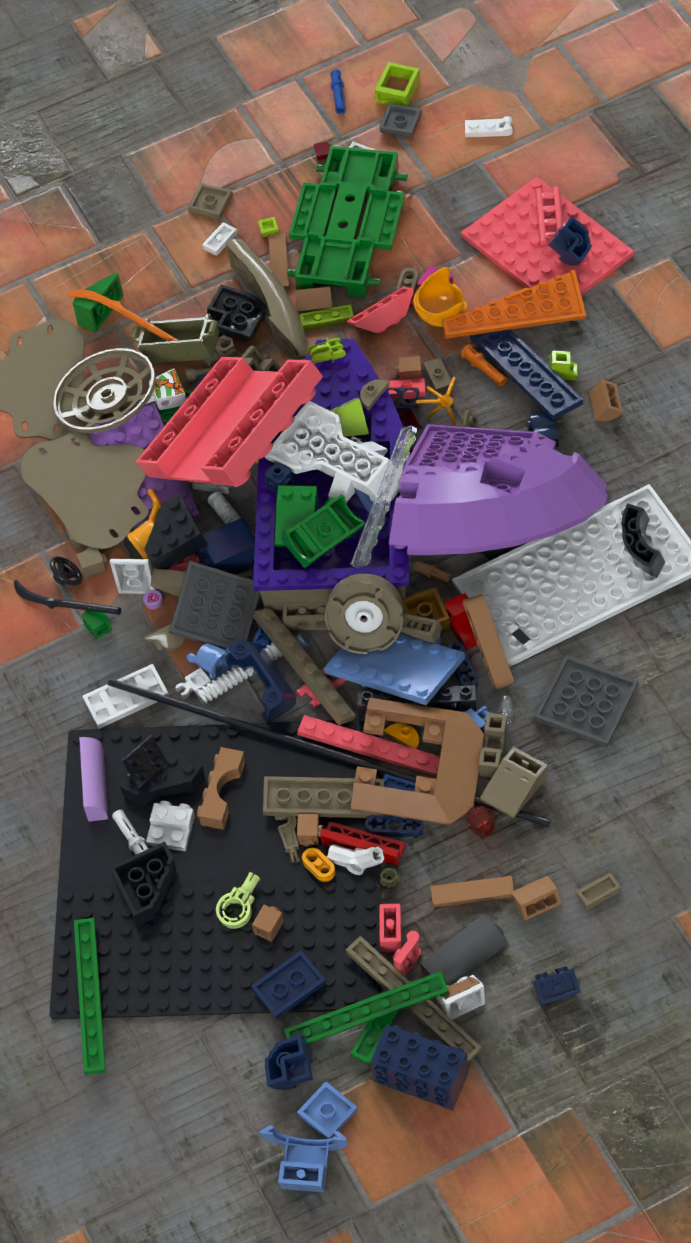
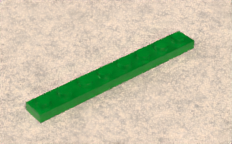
(89, 996)
(370, 1009)

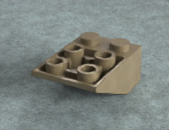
(514, 782)

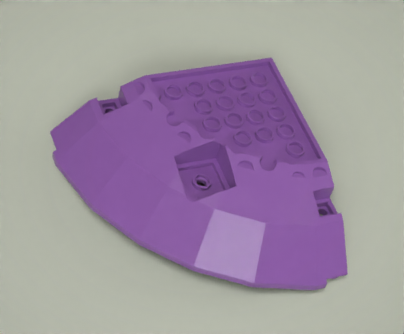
(489, 491)

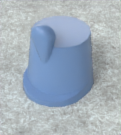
(210, 659)

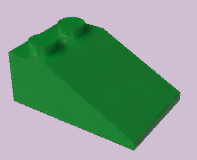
(92, 313)
(293, 506)

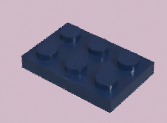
(288, 984)

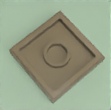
(210, 201)

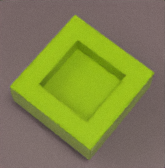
(268, 226)

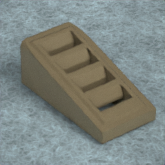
(431, 632)

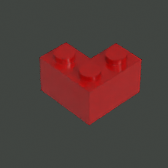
(459, 621)

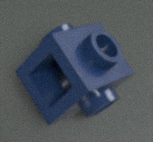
(277, 476)

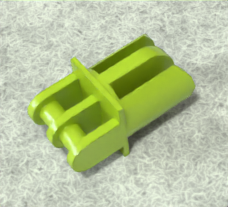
(327, 350)

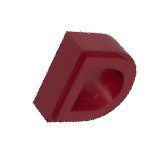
(322, 150)

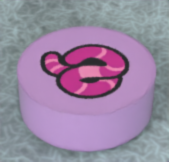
(152, 599)

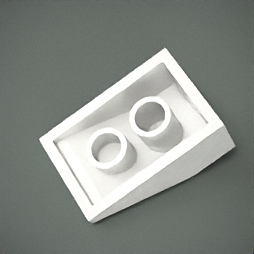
(132, 575)

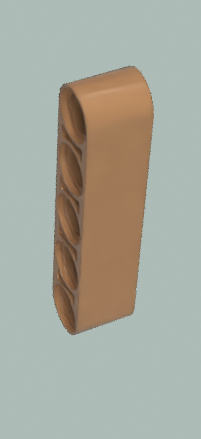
(488, 641)

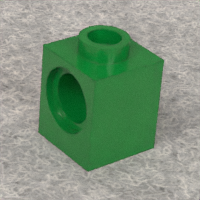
(96, 623)

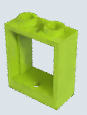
(385, 95)

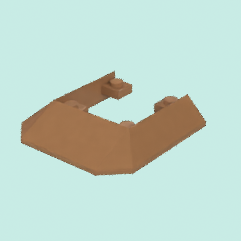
(433, 799)

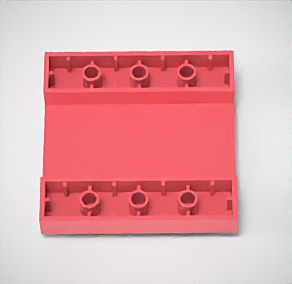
(229, 422)

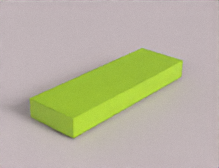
(326, 317)

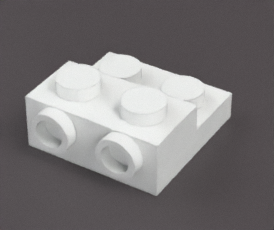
(170, 825)

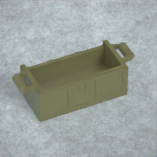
(195, 340)

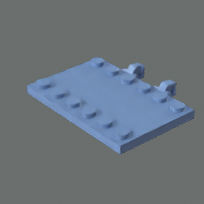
(404, 669)

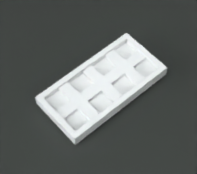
(112, 704)

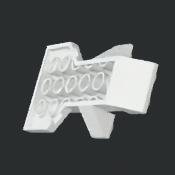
(318, 443)

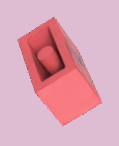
(390, 927)

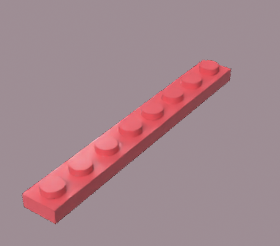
(369, 745)

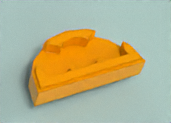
(403, 734)

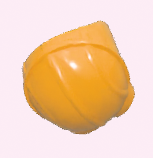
(438, 298)

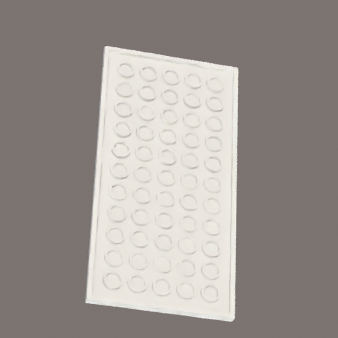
(577, 576)

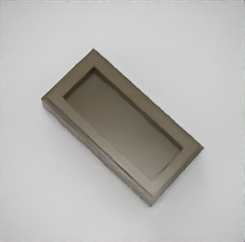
(598, 891)

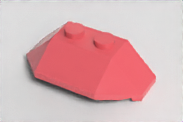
(385, 312)

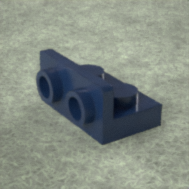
(556, 986)

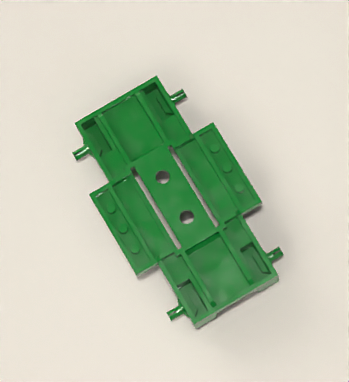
(339, 256)

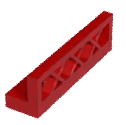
(391, 855)

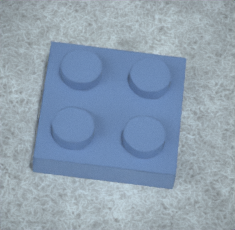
(327, 1110)

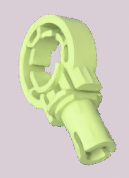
(235, 897)

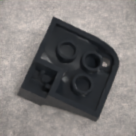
(236, 312)

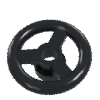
(63, 573)

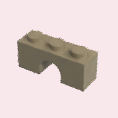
(90, 560)
(494, 742)

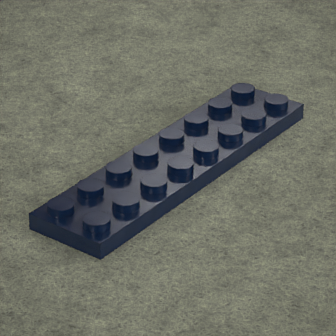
(528, 372)

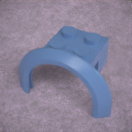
(304, 1159)

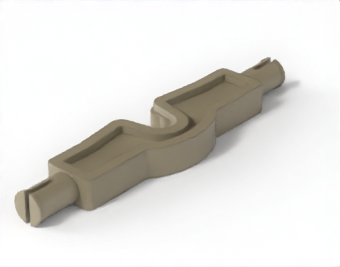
(288, 836)

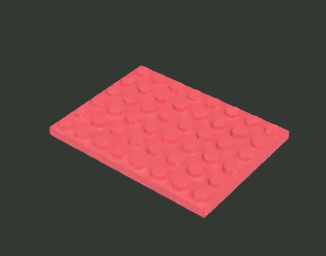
(512, 241)

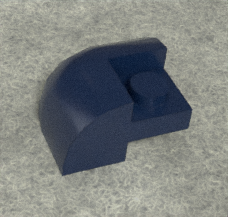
(571, 242)
(288, 1063)

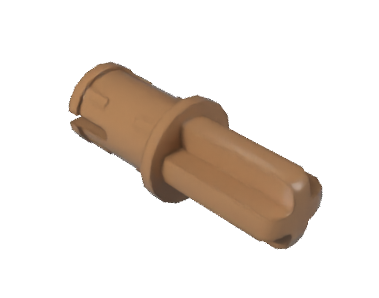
(431, 571)

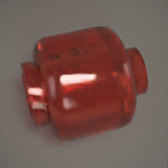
(480, 821)

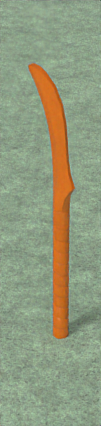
(116, 305)

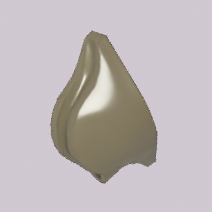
(164, 640)

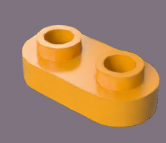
(320, 865)

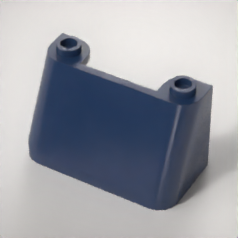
(279, 696)

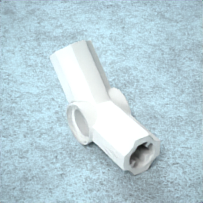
(355, 860)

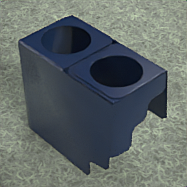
(400, 391)

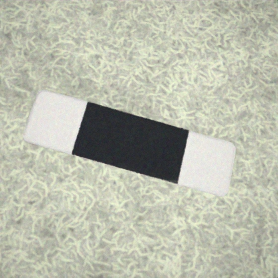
(521, 636)

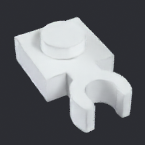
(193, 682)

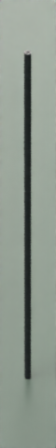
(294, 741)

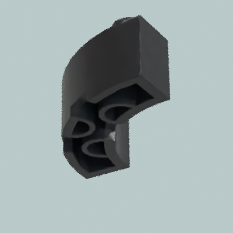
(634, 528)

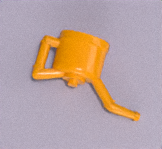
(141, 534)

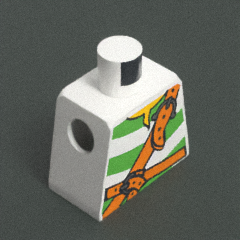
(168, 391)

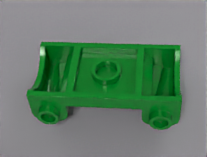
(321, 531)

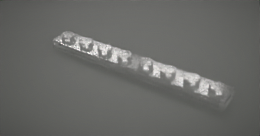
(382, 501)

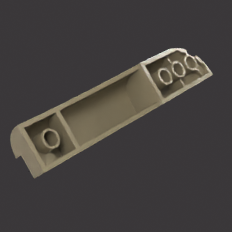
(282, 315)

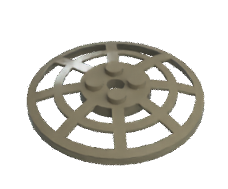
(112, 385)

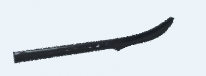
(52, 602)

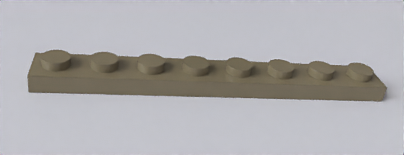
(304, 666)
(425, 1012)

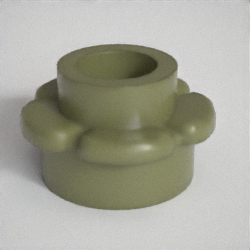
(389, 872)

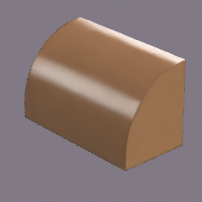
(313, 299)
(605, 401)
(536, 898)

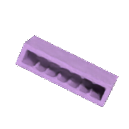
(93, 779)

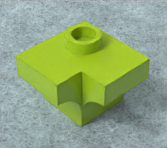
(562, 365)

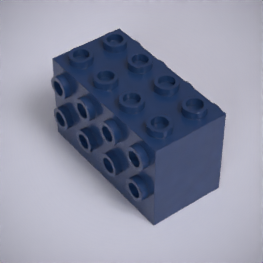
(419, 1066)

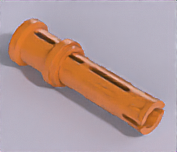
(478, 361)

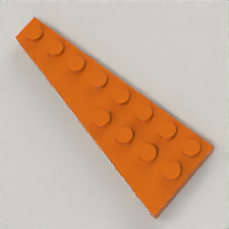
(542, 304)

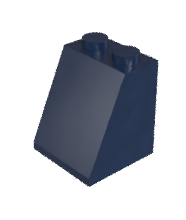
(229, 547)

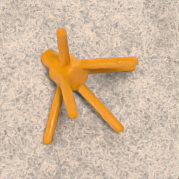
(443, 401)

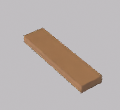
(278, 257)
(472, 891)

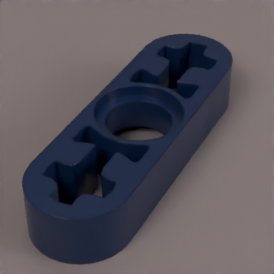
(461, 674)
(379, 819)

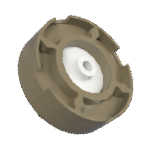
(364, 613)

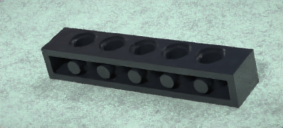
(449, 698)

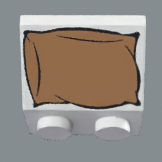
(462, 997)

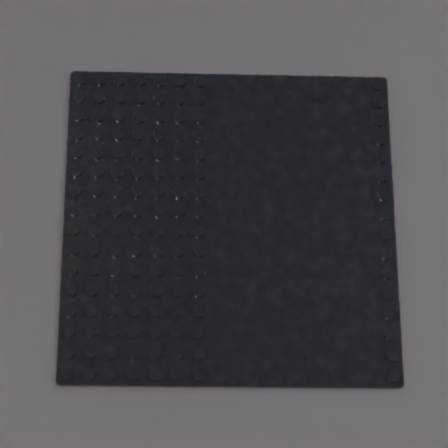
(185, 955)

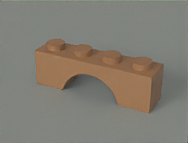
(228, 766)

